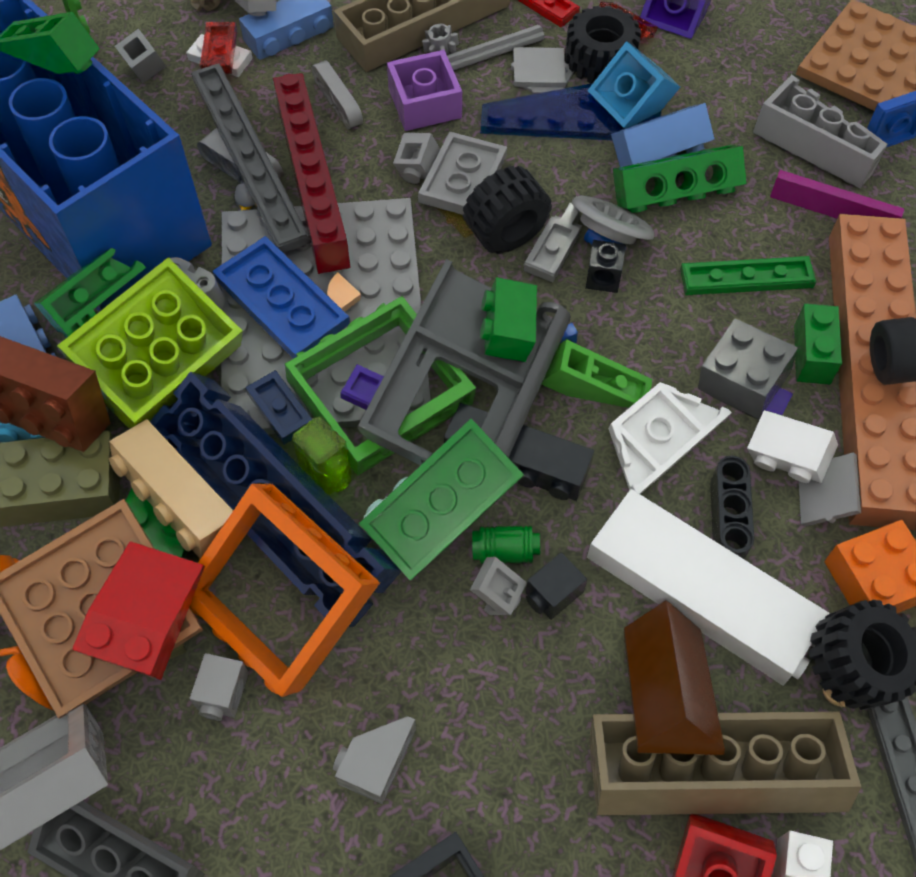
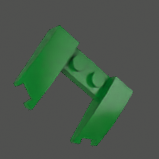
(74, 299)

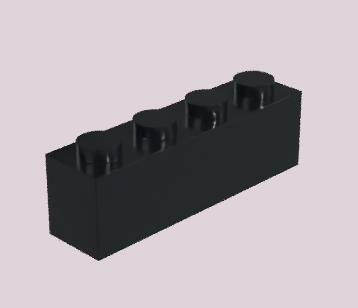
(541, 457)

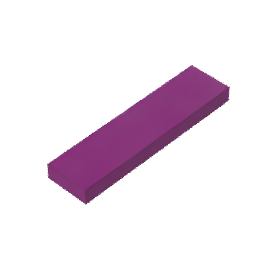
(828, 199)

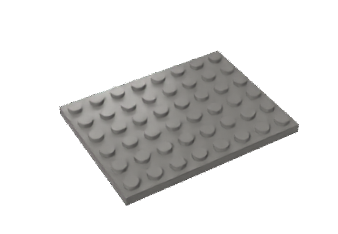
(381, 270)

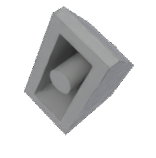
(374, 759)

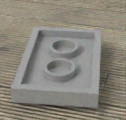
(458, 170)

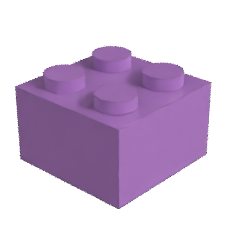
(424, 90)

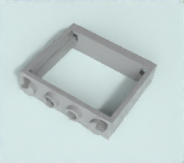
(49, 772)

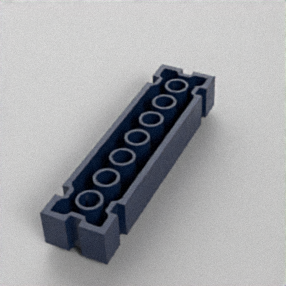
(236, 452)

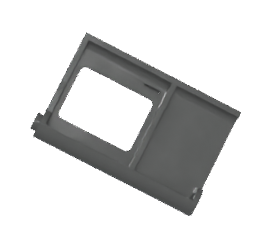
(450, 332)

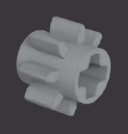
(440, 38)

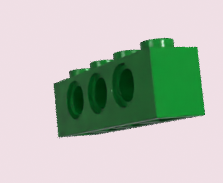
(727, 173)

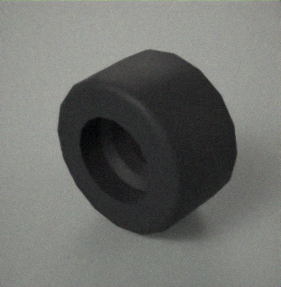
(894, 350)

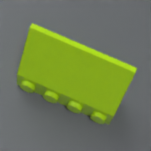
(151, 342)

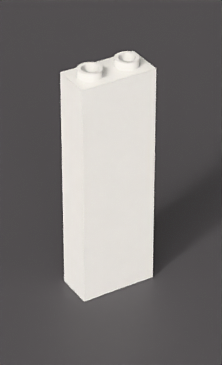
(709, 586)

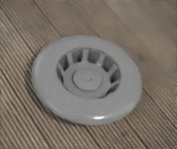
(612, 220)

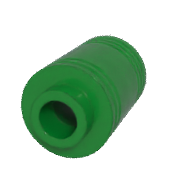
(506, 543)

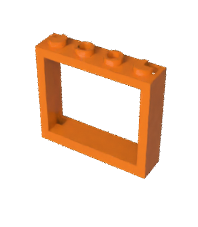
(320, 548)

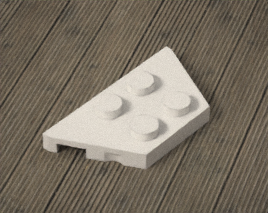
(660, 433)

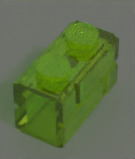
(323, 455)

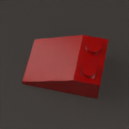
(140, 610)
(722, 851)

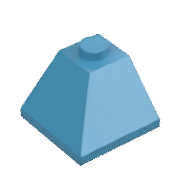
(633, 87)

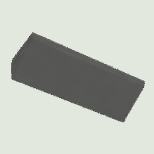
(96, 845)

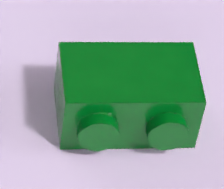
(509, 319)
(818, 344)

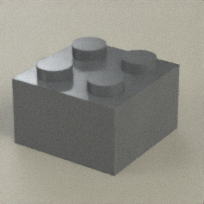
(747, 368)

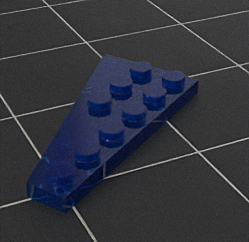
(554, 114)

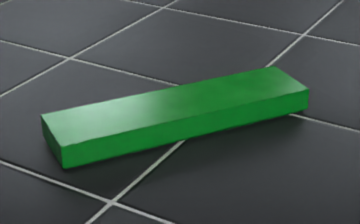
(747, 275)

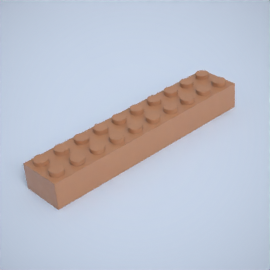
(878, 419)

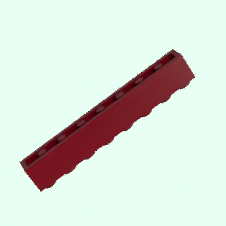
(311, 174)

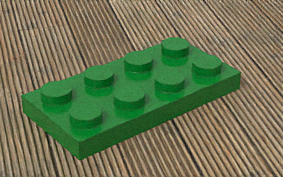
(441, 499)

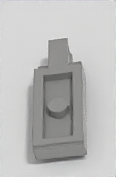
(554, 245)

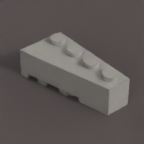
(819, 133)

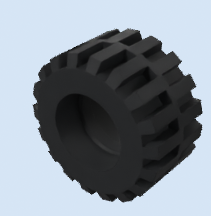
(596, 38)
(507, 209)
(842, 661)

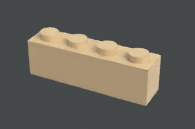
(169, 485)

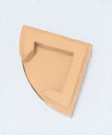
(342, 292)

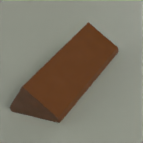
(671, 685)

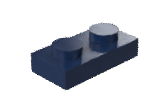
(278, 405)

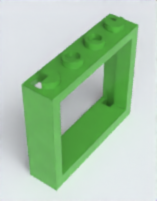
(356, 335)

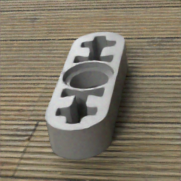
(337, 94)

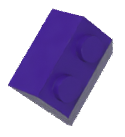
(676, 15)

